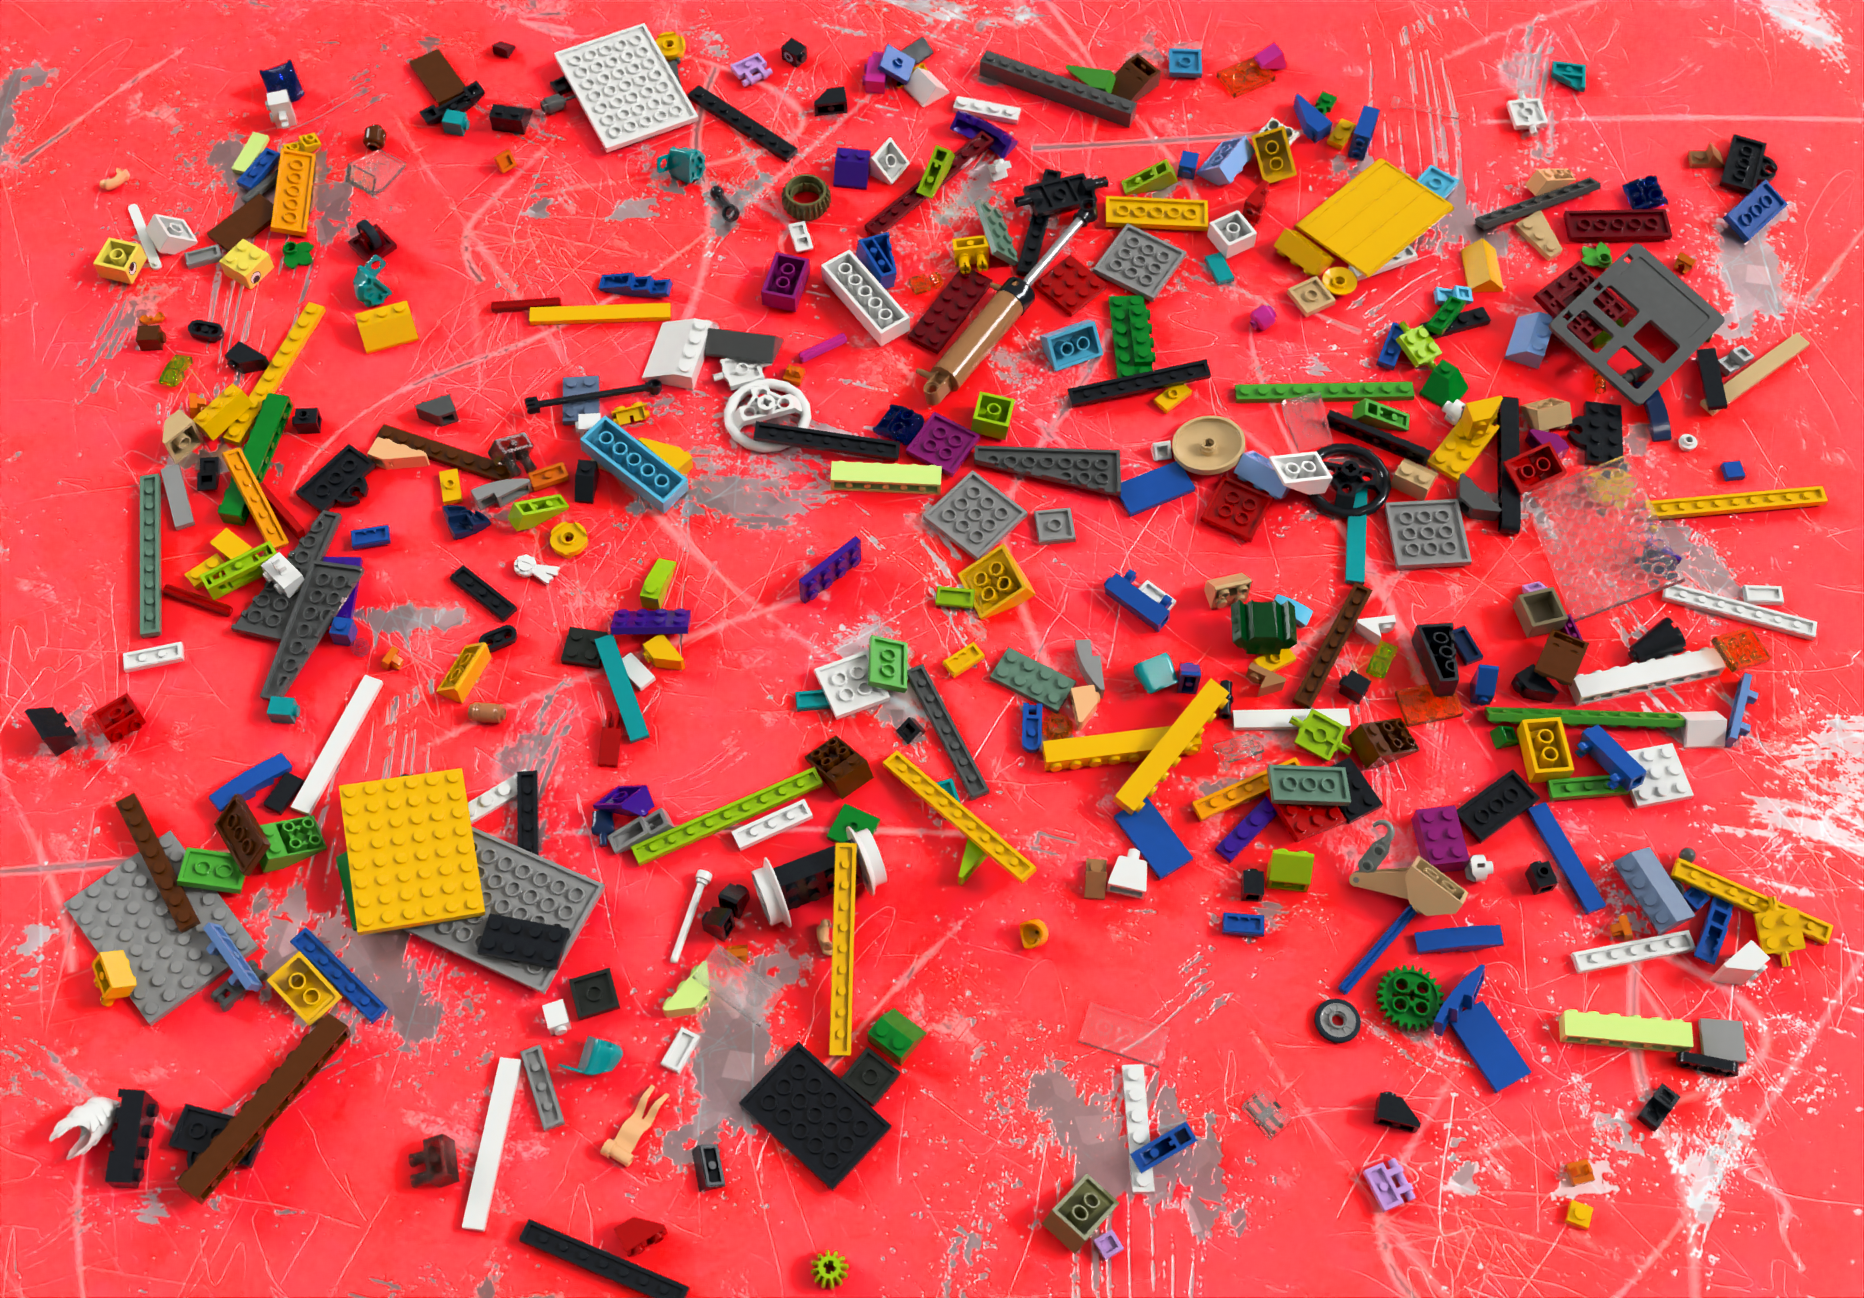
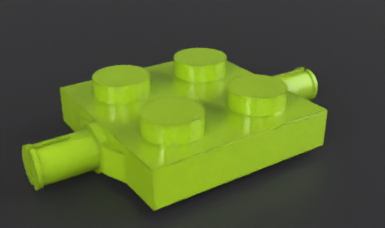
(1418, 346)
(1320, 735)

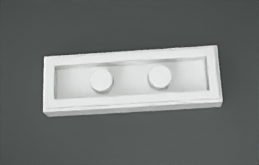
(153, 657)

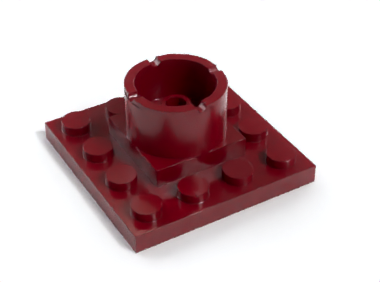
(1566, 289)

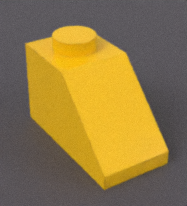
(662, 653)

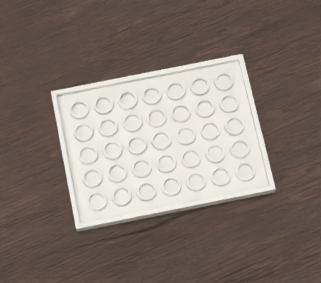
(626, 87)

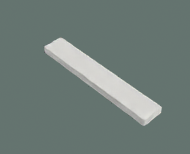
(1279, 718)
(1633, 952)

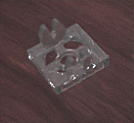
(1222, 749)

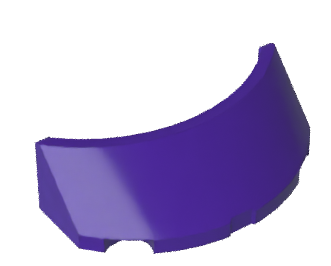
(970, 126)

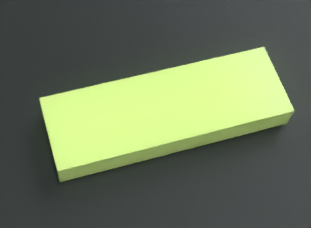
(252, 149)

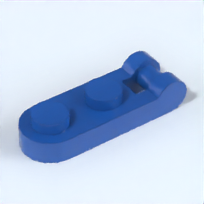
(1032, 727)

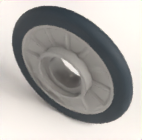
(1328, 1029)

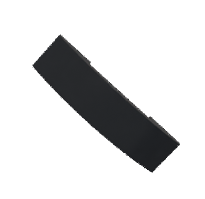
(462, 103)

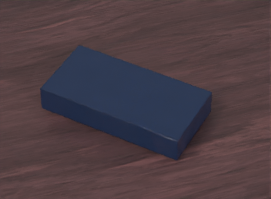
(1466, 646)

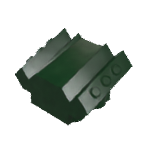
(1263, 626)

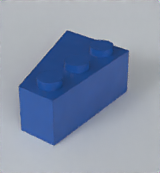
(877, 257)

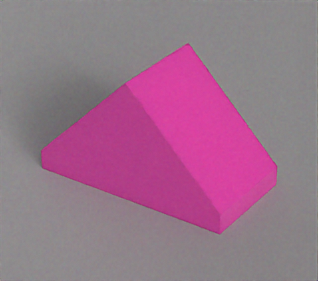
(1271, 58)

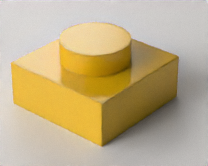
(1579, 1214)

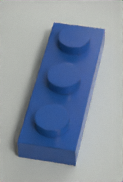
(258, 169)
(1391, 349)

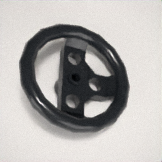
(1350, 476)

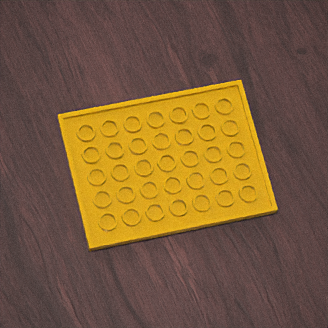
(411, 851)

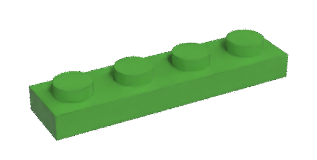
(1582, 788)

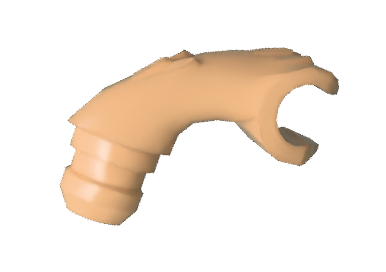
(115, 182)
(823, 937)

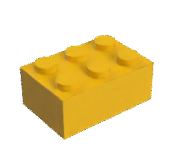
(1545, 749)

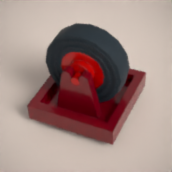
(371, 242)

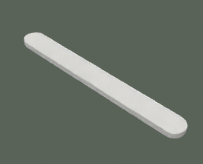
(147, 243)

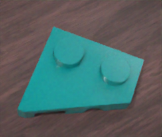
(1570, 74)

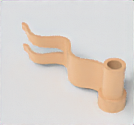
(632, 1129)

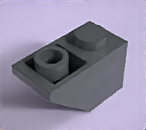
(438, 411)

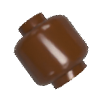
(374, 137)

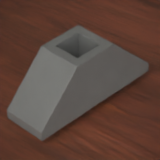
(1474, 501)

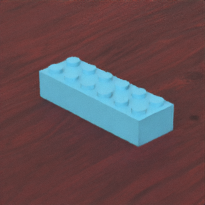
(634, 464)

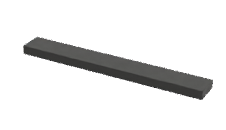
(1537, 203)
(947, 732)

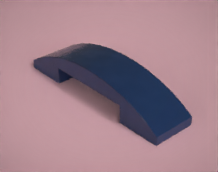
(1657, 415)

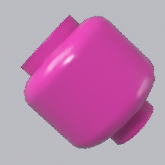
(1262, 317)

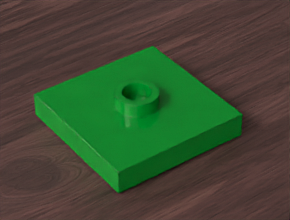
(855, 819)

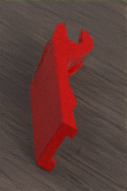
(610, 742)

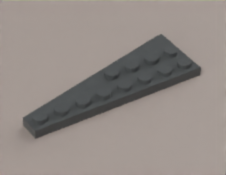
(1080, 468)
(319, 600)
(270, 610)

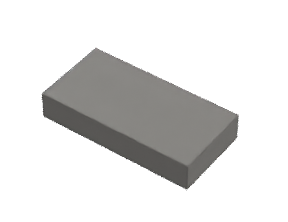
(203, 256)

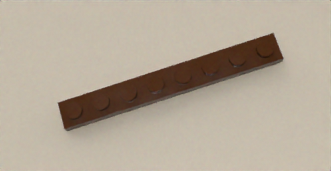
(446, 454)
(1332, 646)
(158, 863)

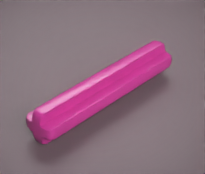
(822, 347)

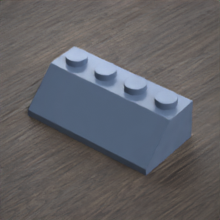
(1653, 890)

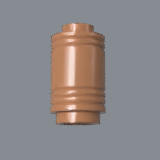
(486, 712)

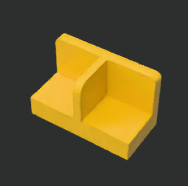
(230, 544)

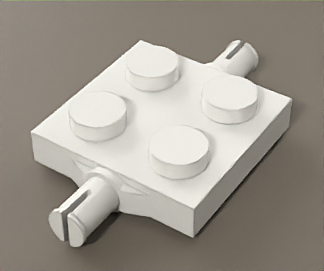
(1527, 113)
(740, 372)

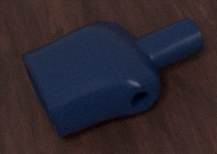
(602, 826)

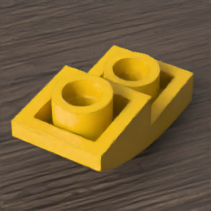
(306, 143)

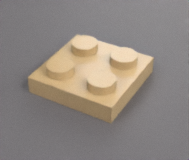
(1311, 296)

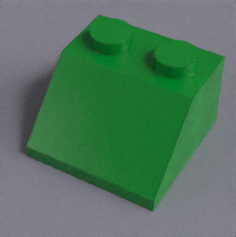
(895, 1036)

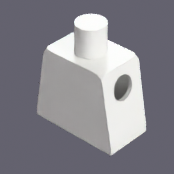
(1129, 875)

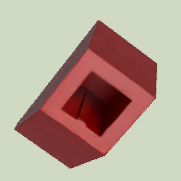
(638, 1234)

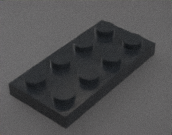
(1496, 806)
(523, 941)

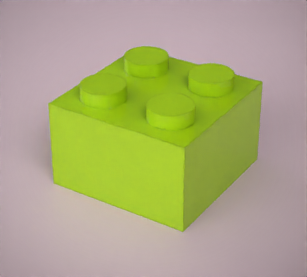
(992, 415)

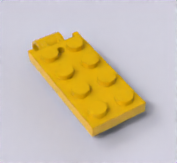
(1457, 453)

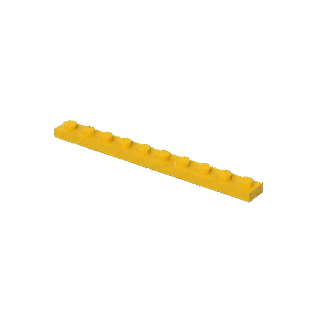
(276, 371)
(1740, 502)
(960, 817)
(842, 949)

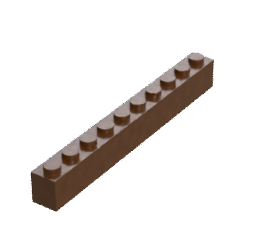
(263, 1109)

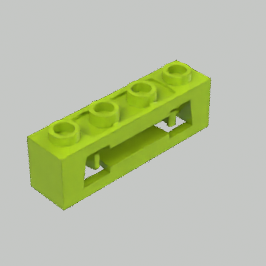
(237, 571)

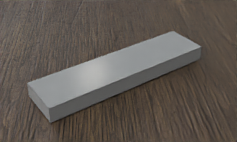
(177, 497)
(542, 1088)

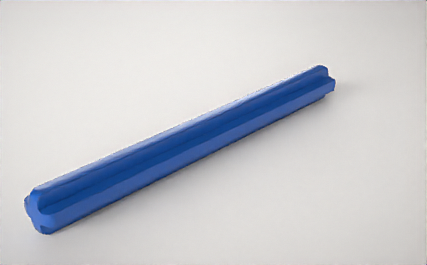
(1377, 950)

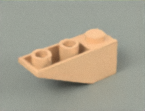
(1549, 179)
(396, 456)

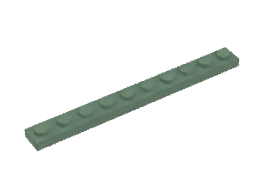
(150, 556)

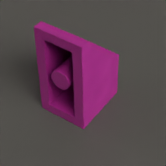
(1536, 438)

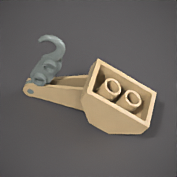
(1421, 883)

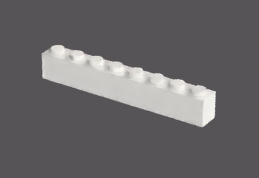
(1646, 676)

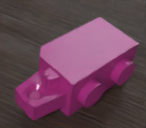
(874, 79)

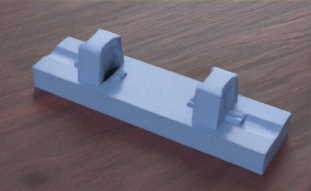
(1742, 696)
(241, 970)

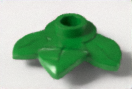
(297, 254)

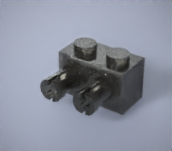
(509, 450)
(440, 1162)

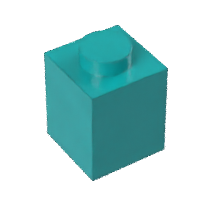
(455, 122)
(283, 710)

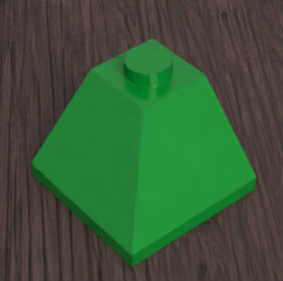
(1444, 384)

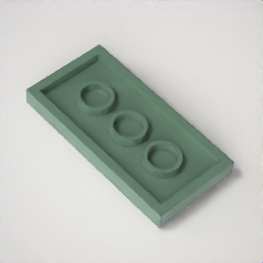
(996, 232)
(1032, 680)
(1308, 785)

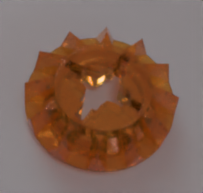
(1048, 726)

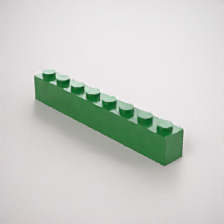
(258, 452)

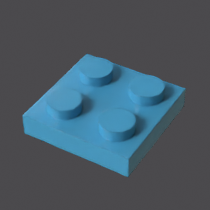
(1185, 63)

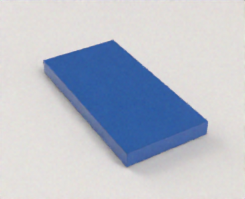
(1755, 211)
(1155, 488)
(1154, 839)
(1489, 1047)

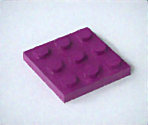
(943, 444)

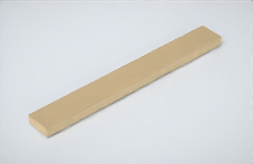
(1761, 369)

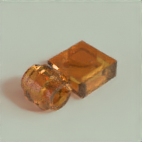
(921, 284)

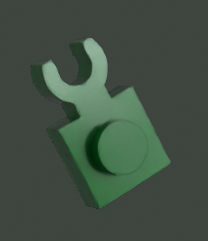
(1325, 103)

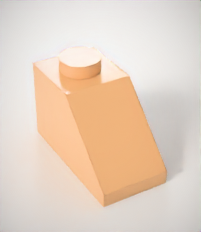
(1084, 704)

